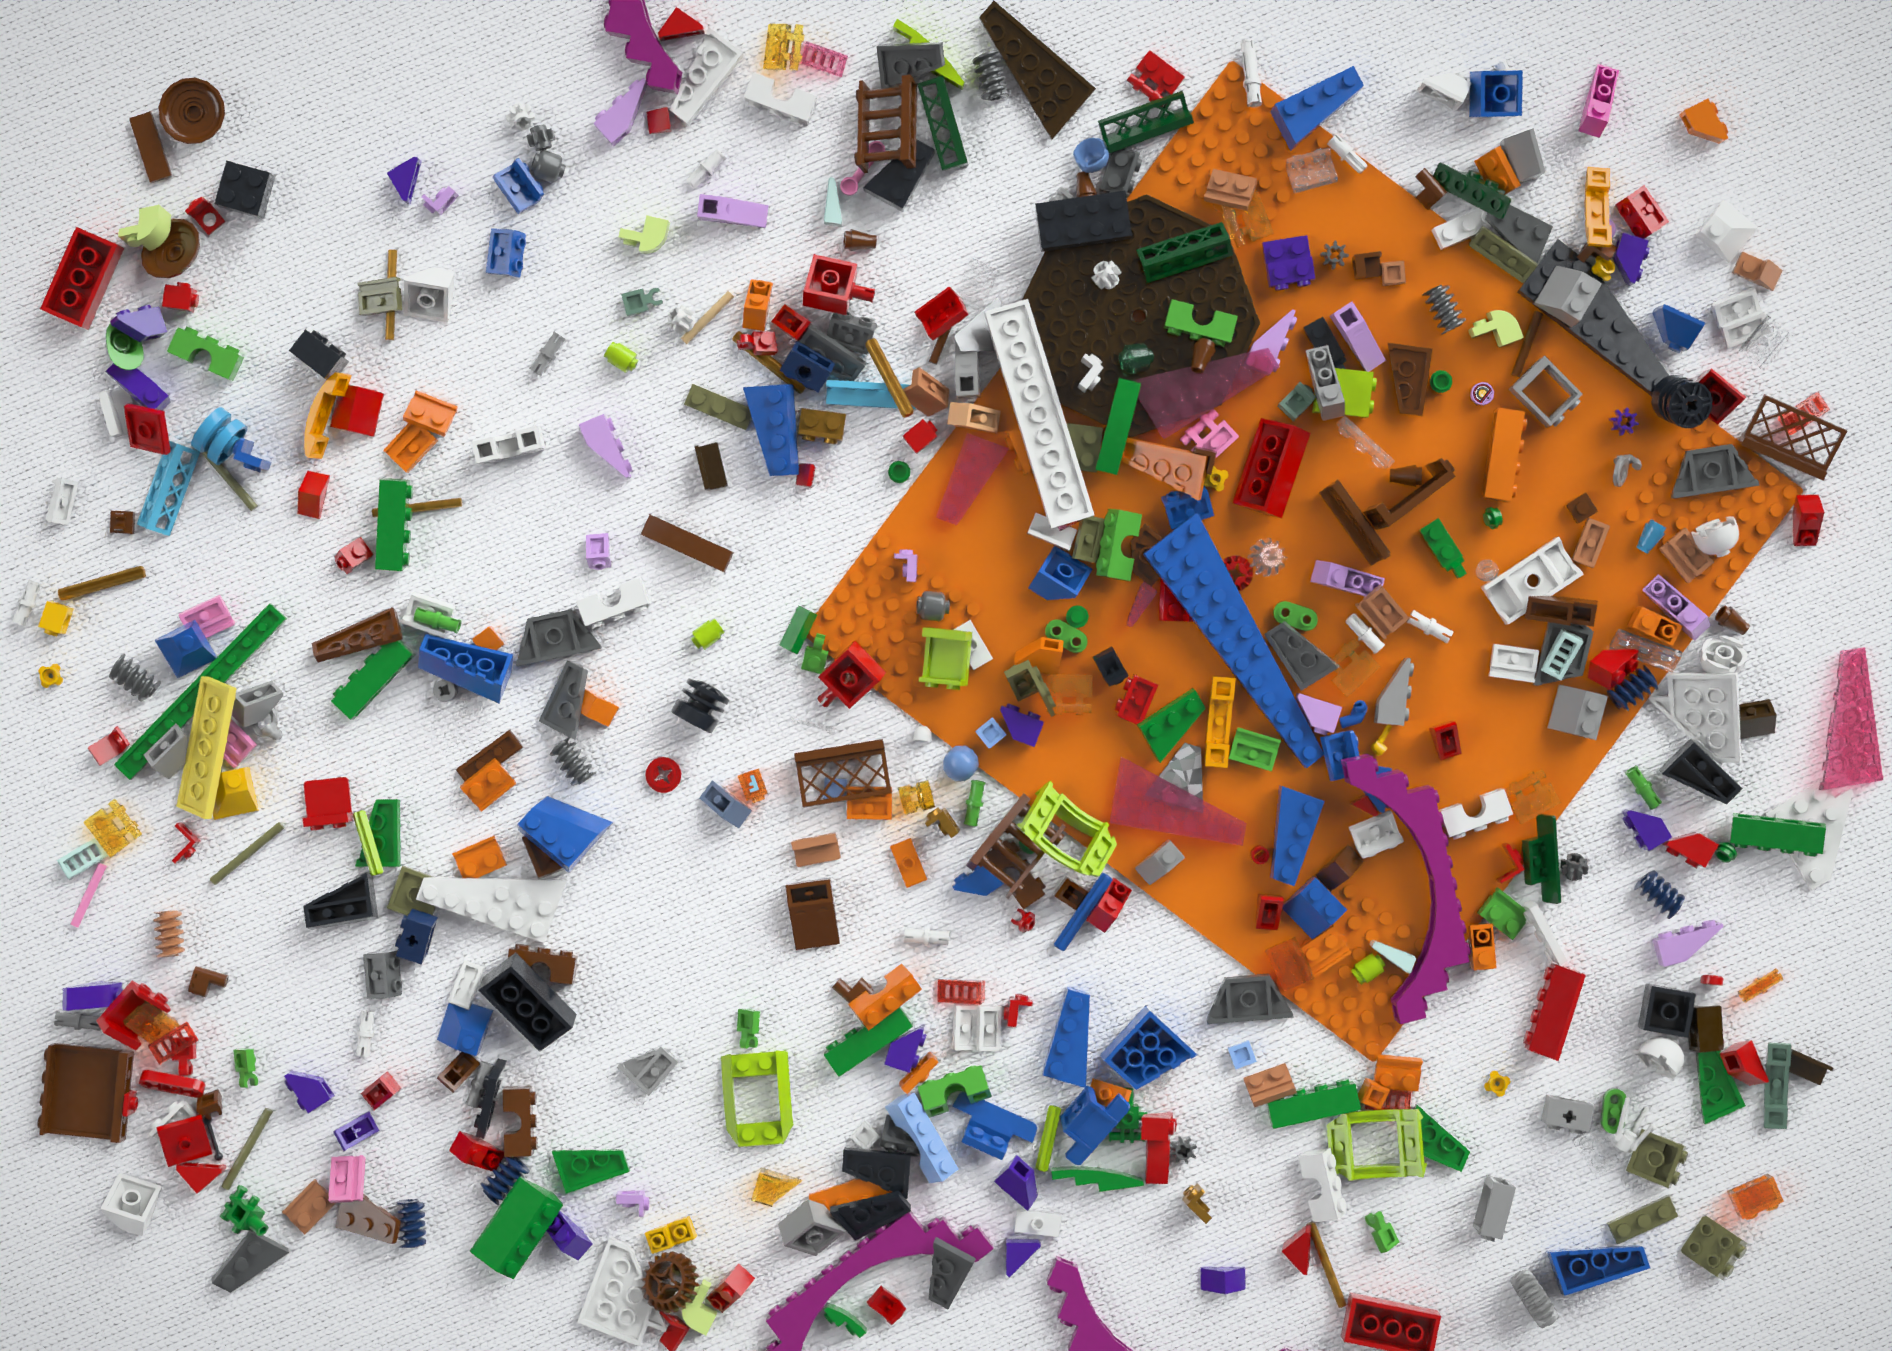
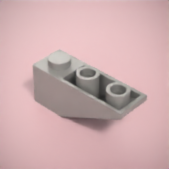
(967, 373)
(1325, 383)
(1392, 701)

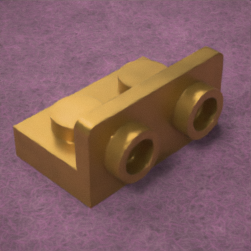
(821, 425)
(946, 824)
(1193, 1201)

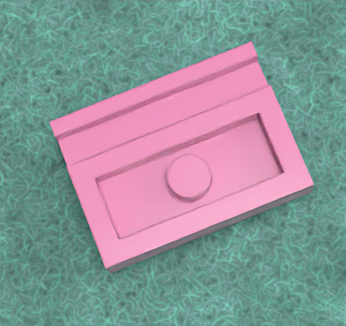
(210, 615)
(238, 745)
(346, 1179)

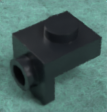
(1110, 667)

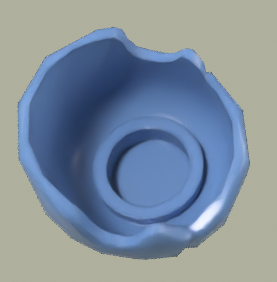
(1091, 155)
(960, 763)

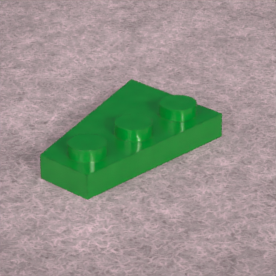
(1170, 723)
(386, 833)
(1716, 1087)
(1440, 1144)
(589, 1167)

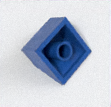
(1496, 93)
(1313, 908)

